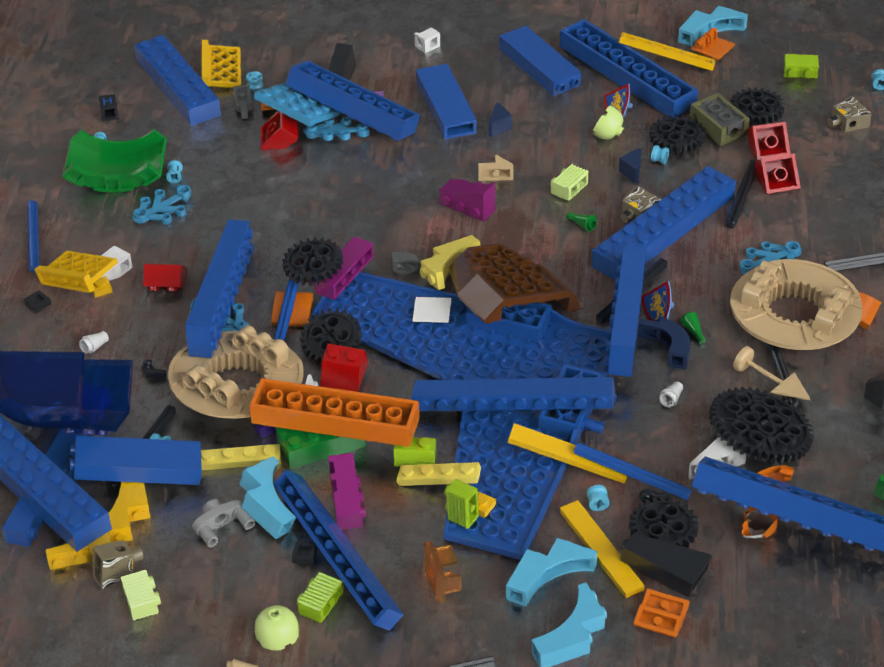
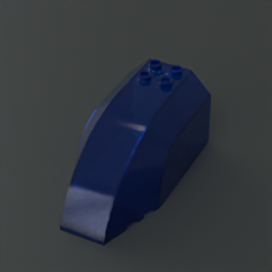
(65, 391)

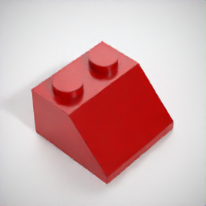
(278, 132)
(769, 140)
(778, 173)
(164, 276)
(343, 367)

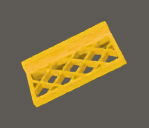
(209, 65)
(75, 271)

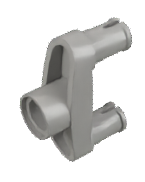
(217, 515)

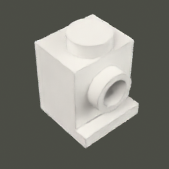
(427, 40)

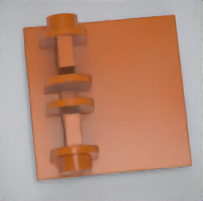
(711, 45)

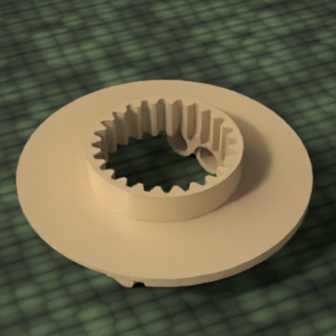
(837, 300)
(200, 387)

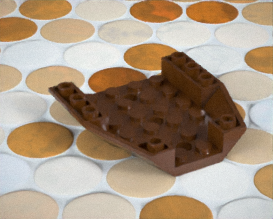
(499, 277)

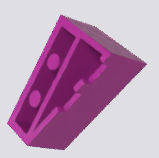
(469, 198)
(345, 491)

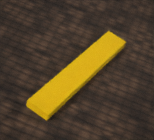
(667, 51)
(558, 450)
(607, 554)

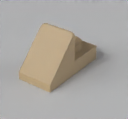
(495, 171)

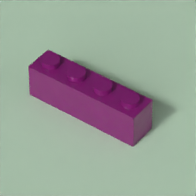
(356, 256)

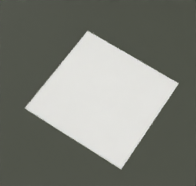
(431, 309)

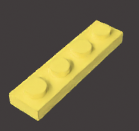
(238, 456)
(438, 473)

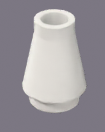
(92, 342)
(671, 394)

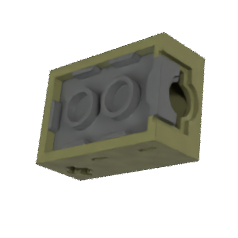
(720, 119)

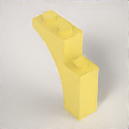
(436, 268)

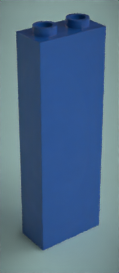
(540, 60)
(446, 101)
(136, 460)

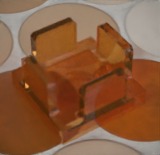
(434, 560)

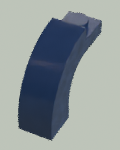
(672, 336)

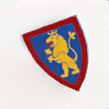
(619, 99)
(658, 302)

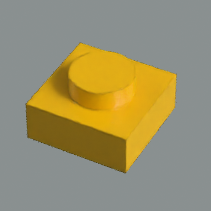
(102, 287)
(485, 504)

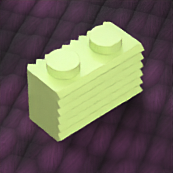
(569, 182)
(140, 595)

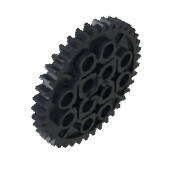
(761, 425)

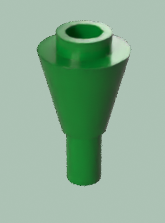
(587, 222)
(692, 324)

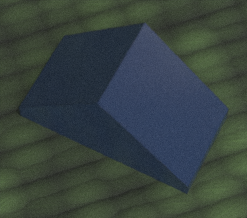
(499, 121)
(630, 165)

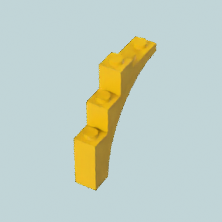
(129, 507)

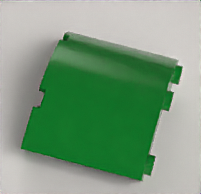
(114, 164)

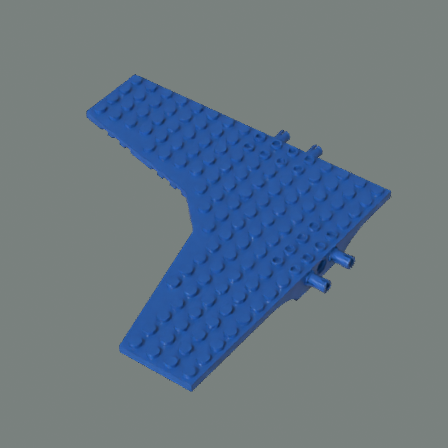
(523, 345)

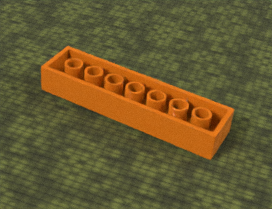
(335, 412)

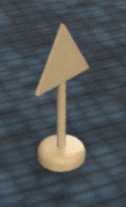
(789, 387)

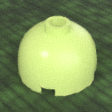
(609, 124)
(276, 627)

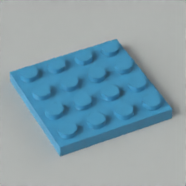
(295, 104)

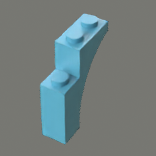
(721, 19)
(262, 501)
(538, 569)
(573, 636)

